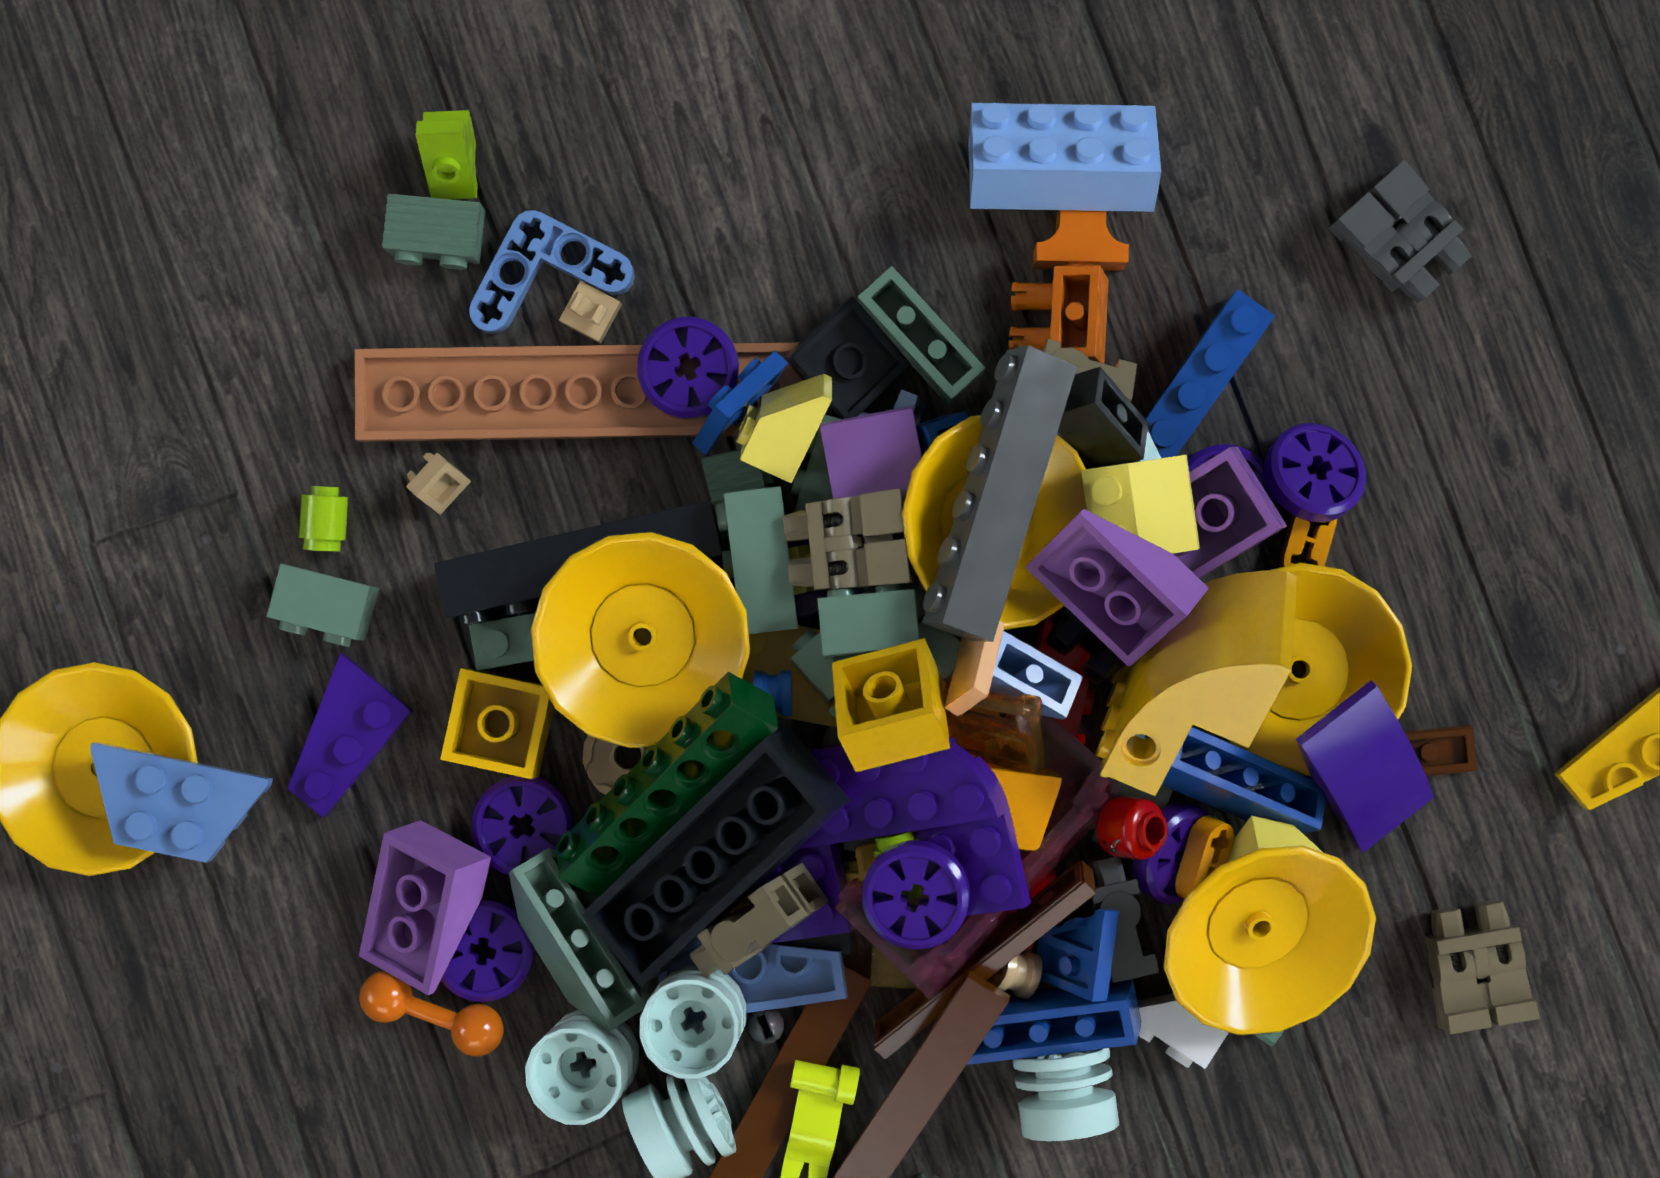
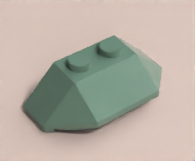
(570, 946)

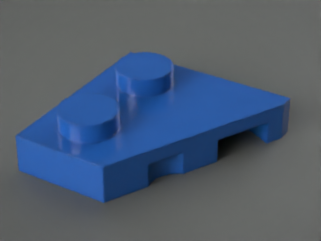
(730, 405)
(1080, 954)

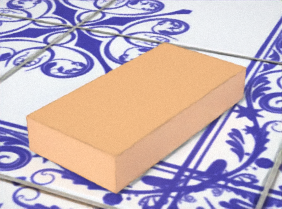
(973, 673)

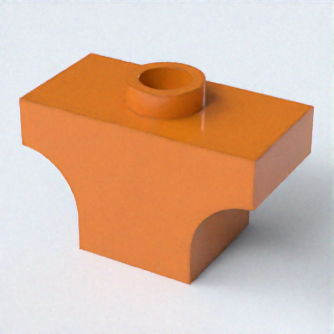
(1081, 241)

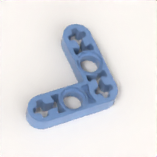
(547, 251)

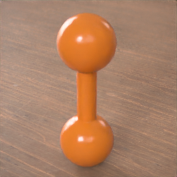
(474, 1029)

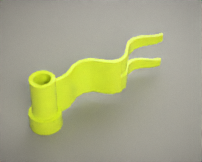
(817, 1116)

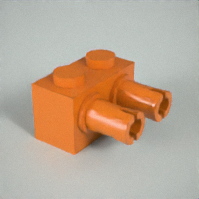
(1078, 310)

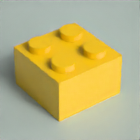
(890, 705)
(498, 724)

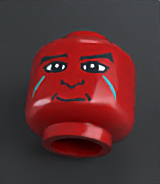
(1131, 828)

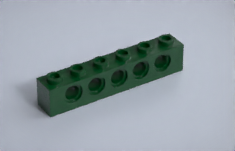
(666, 783)

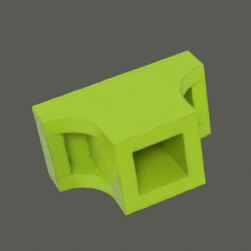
(448, 154)

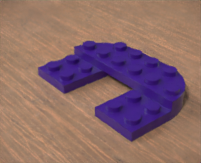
(941, 797)

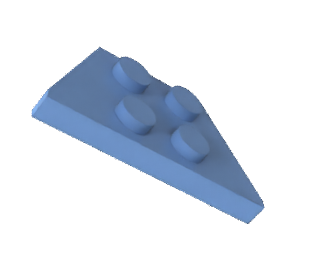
(172, 802)

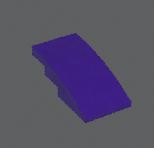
(1365, 766)

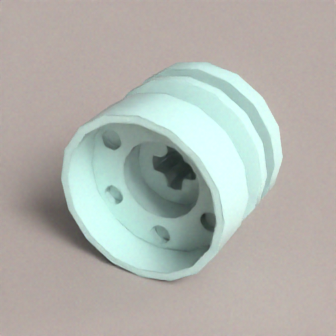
(693, 1047)
(570, 1086)
(1066, 1099)
(677, 1125)

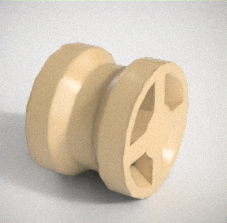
(1019, 975)

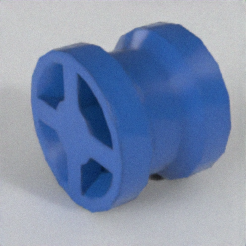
(779, 686)

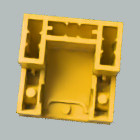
(1207, 672)

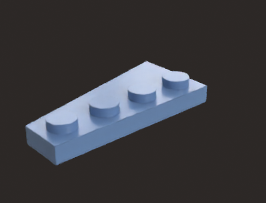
(782, 977)

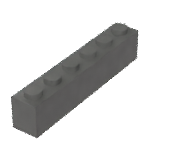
(998, 494)

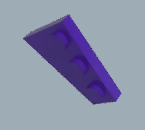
(346, 735)

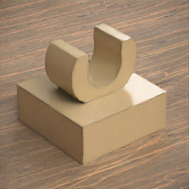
(590, 312)
(437, 482)

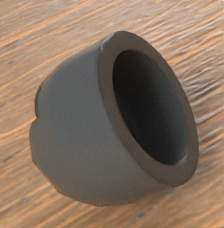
(775, 1022)

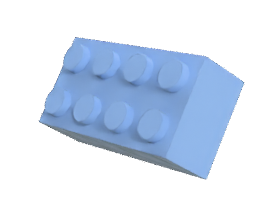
(1063, 157)

